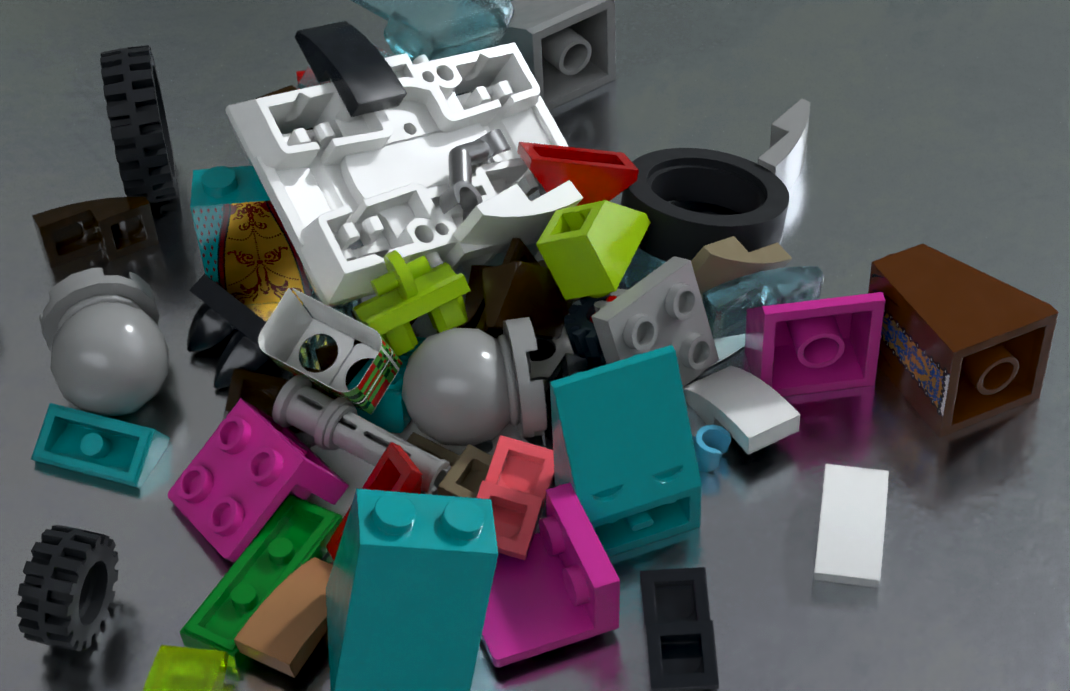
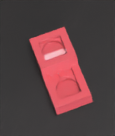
(518, 492)

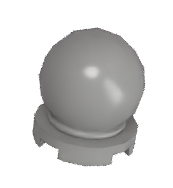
(105, 342)
(471, 385)

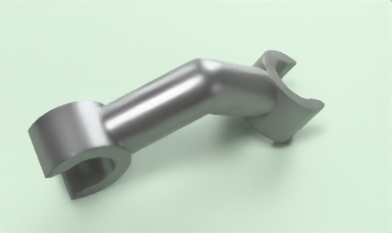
(460, 172)

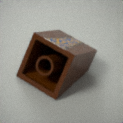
(959, 338)

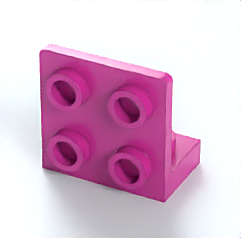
(246, 476)
(558, 592)

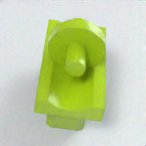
(409, 293)

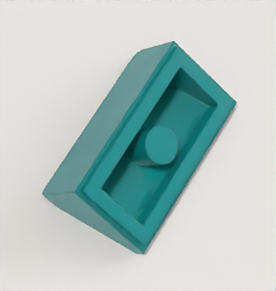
(98, 446)

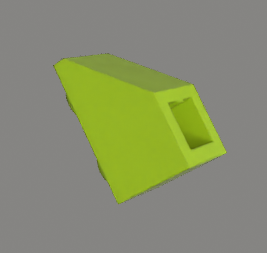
(591, 247)

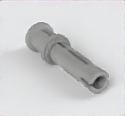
(337, 425)

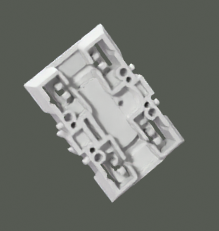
(386, 169)

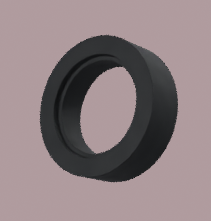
(708, 178)

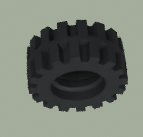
(67, 587)

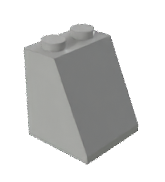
(565, 45)

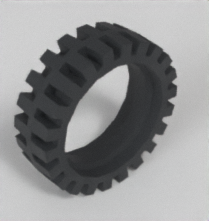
(139, 124)

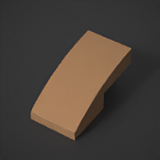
(289, 620)

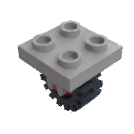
(645, 317)

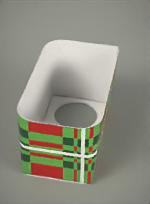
(292, 325)

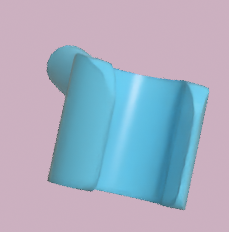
(709, 446)

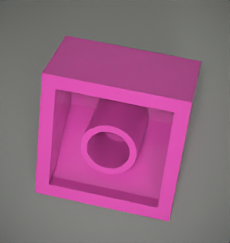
(816, 343)

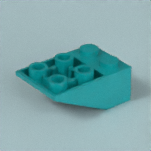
(628, 449)

